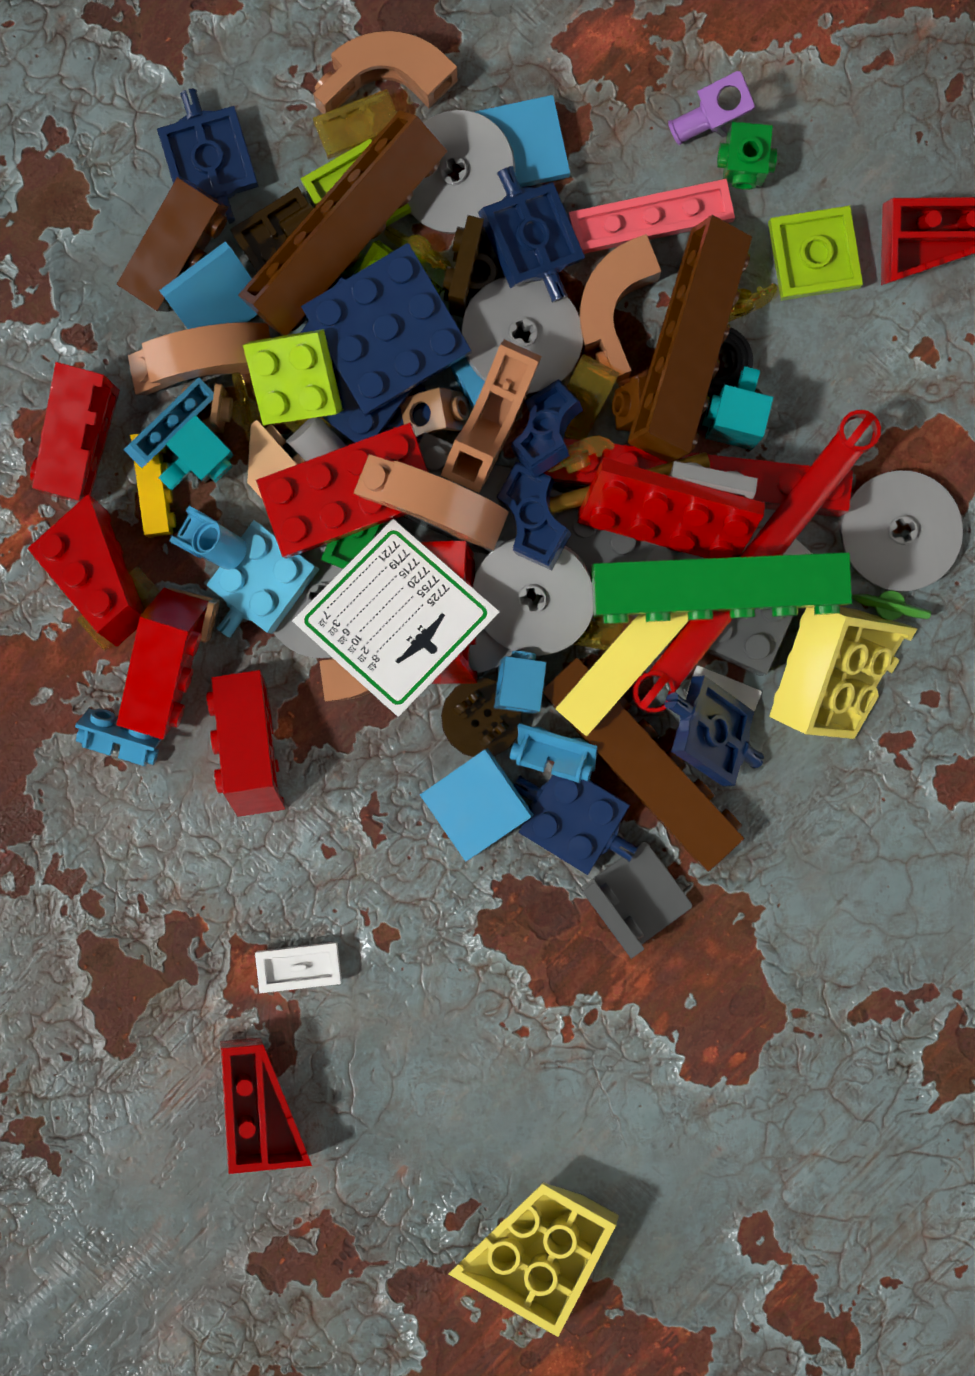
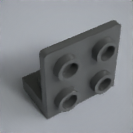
(636, 898)

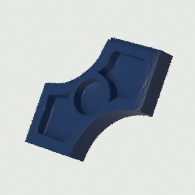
(543, 438)
(538, 533)

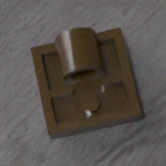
(270, 227)
(467, 255)

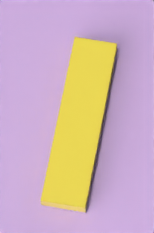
(618, 670)

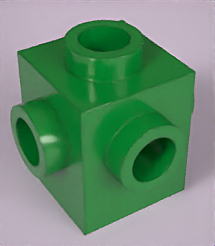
(747, 155)

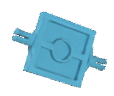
(262, 584)

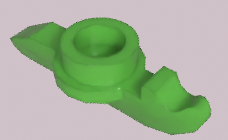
(891, 605)

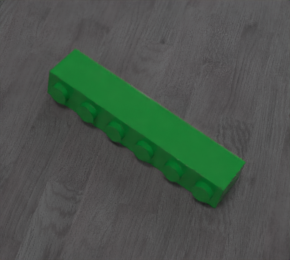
(721, 585)

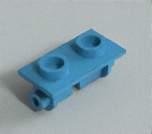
(100, 733)
(572, 756)

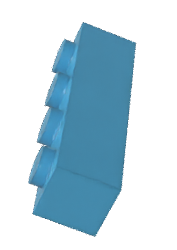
(169, 422)

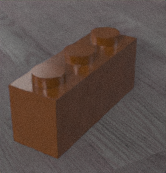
(173, 242)

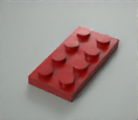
(317, 499)
(669, 511)

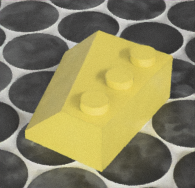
(836, 671)
(540, 1255)

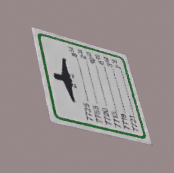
(395, 617)

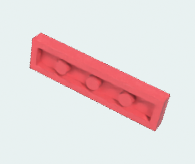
(653, 215)

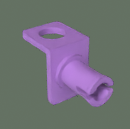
(709, 113)

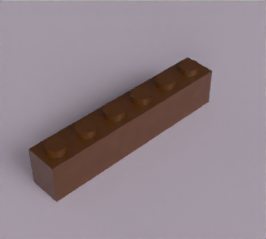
(344, 222)
(691, 340)
(655, 776)

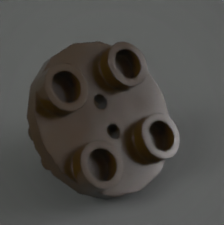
(468, 703)

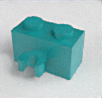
(739, 413)
(198, 452)

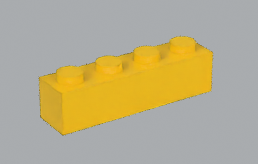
(154, 497)

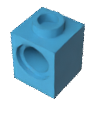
(520, 683)

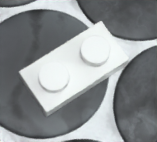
(298, 967)

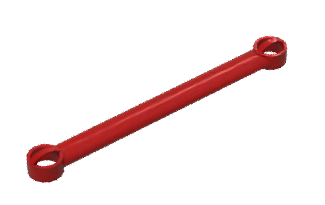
(771, 540)

